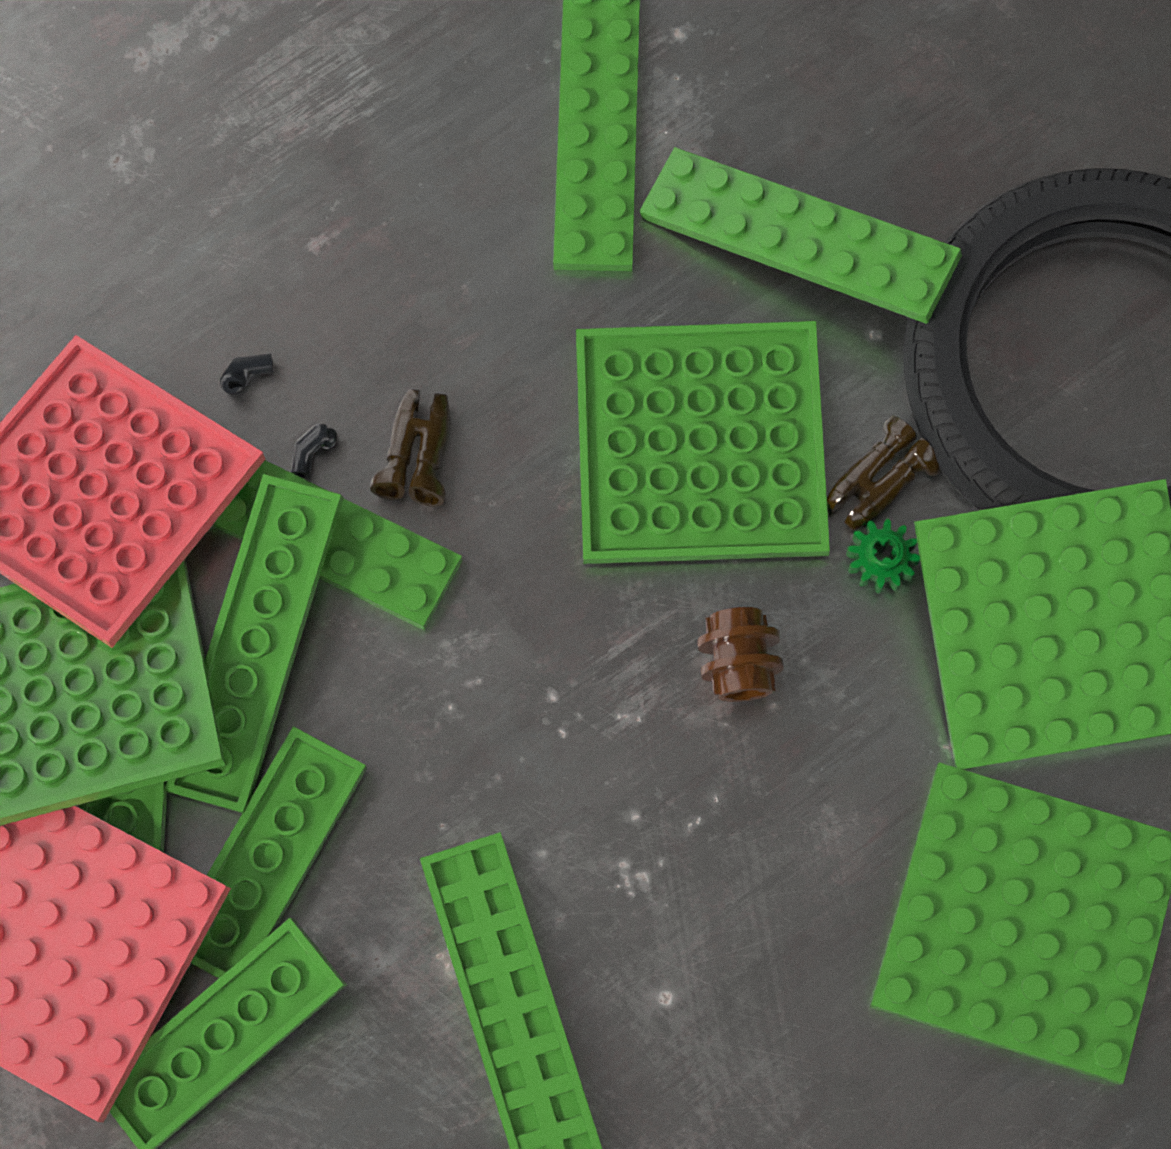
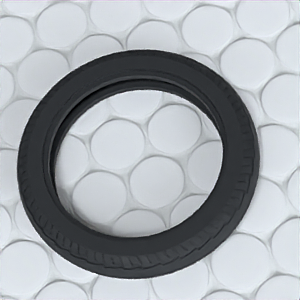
(991, 239)

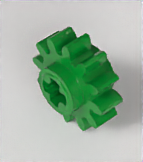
(889, 568)

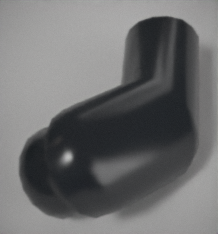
(242, 371)
(308, 444)

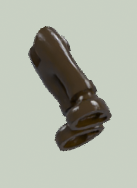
(424, 486)
(878, 495)

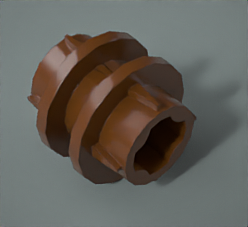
(739, 648)

